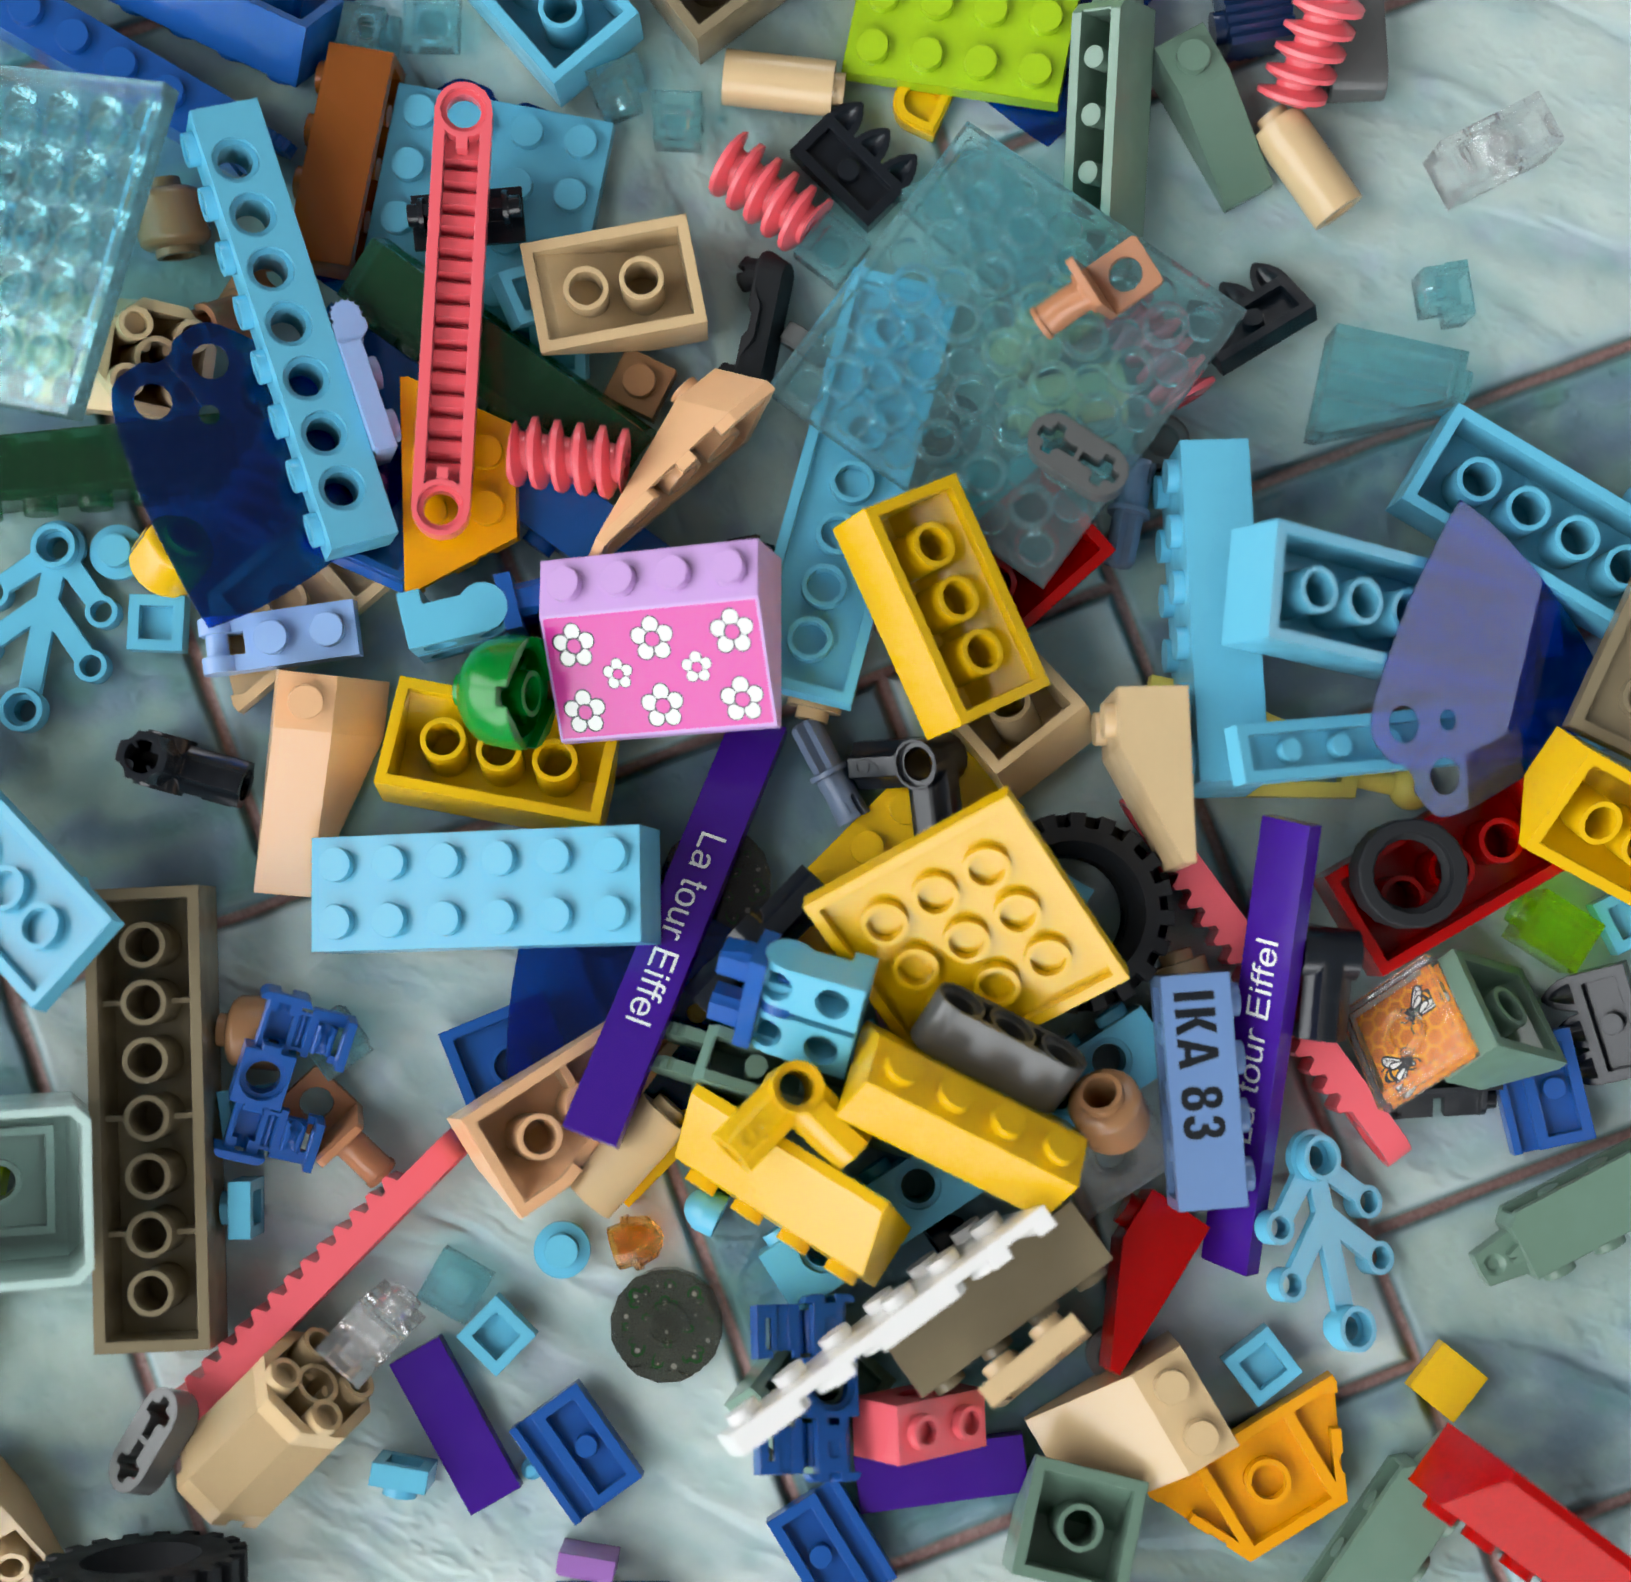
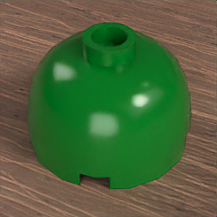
(506, 692)

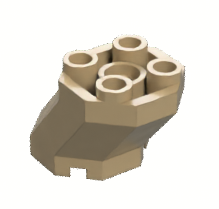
(140, 334)
(269, 1432)

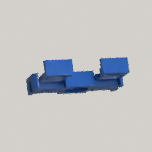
(253, 1118)
(827, 1439)

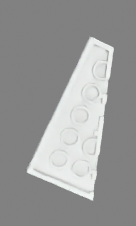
(889, 1319)

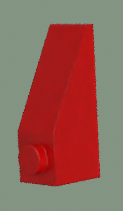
(1147, 1261)

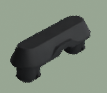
(771, 287)

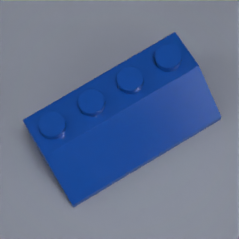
(269, 35)

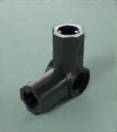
(906, 763)
(182, 767)
(1329, 966)

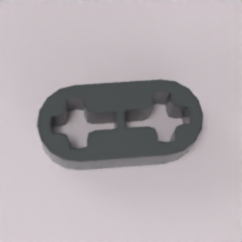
(1084, 446)
(153, 1441)

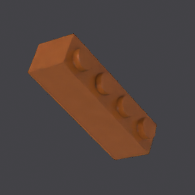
(344, 154)

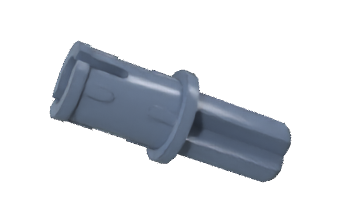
(1129, 513)
(829, 771)

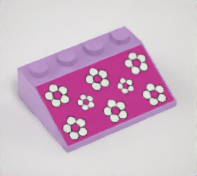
(664, 641)

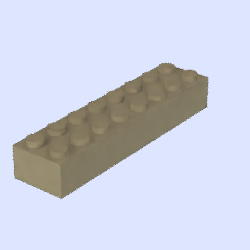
(154, 1124)

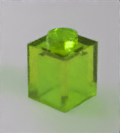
(1551, 930)

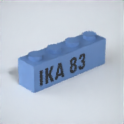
(1200, 1090)

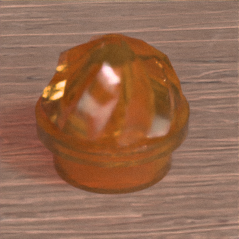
(635, 1241)

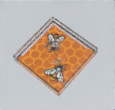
(1409, 1034)

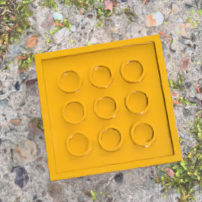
(971, 908)

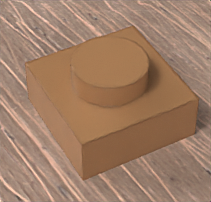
(641, 384)

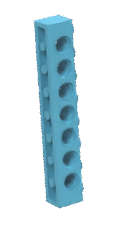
(240, 136)
(802, 1275)

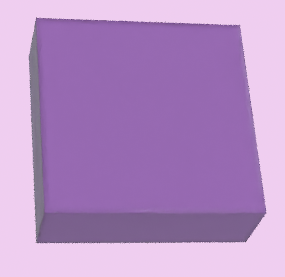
(587, 1560)

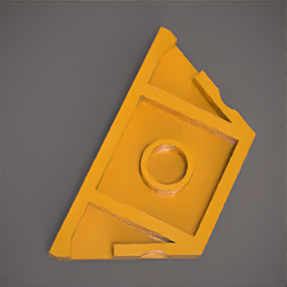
(494, 506)
(1275, 1480)

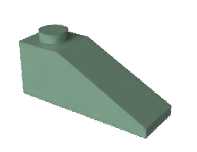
(1210, 116)

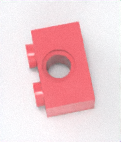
(906, 1429)

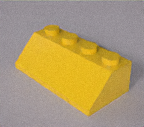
(940, 605)
(441, 767)
(1580, 812)
(960, 1123)
(795, 1192)

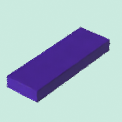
(456, 1424)
(950, 1478)

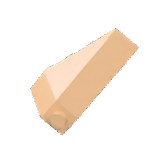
(699, 433)
(316, 762)
(518, 1129)

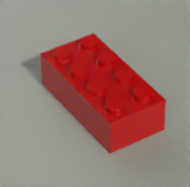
(1411, 874)

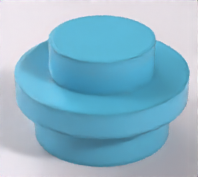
(111, 551)
(562, 1249)

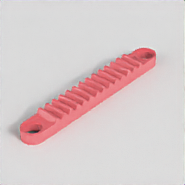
(452, 310)
(1324, 1060)
(321, 1272)

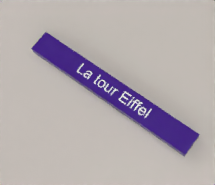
(688, 903)
(1266, 1022)

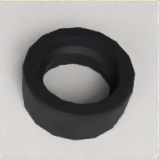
(1453, 873)

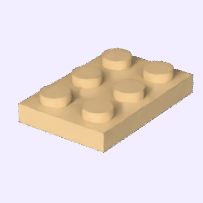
(1015, 1372)

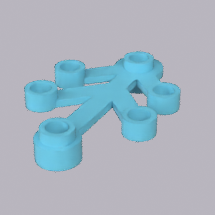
(48, 616)
(1346, 1325)

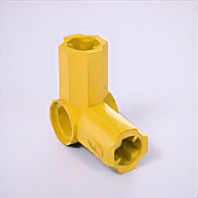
(767, 1118)

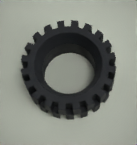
(1137, 885)
(150, 1559)

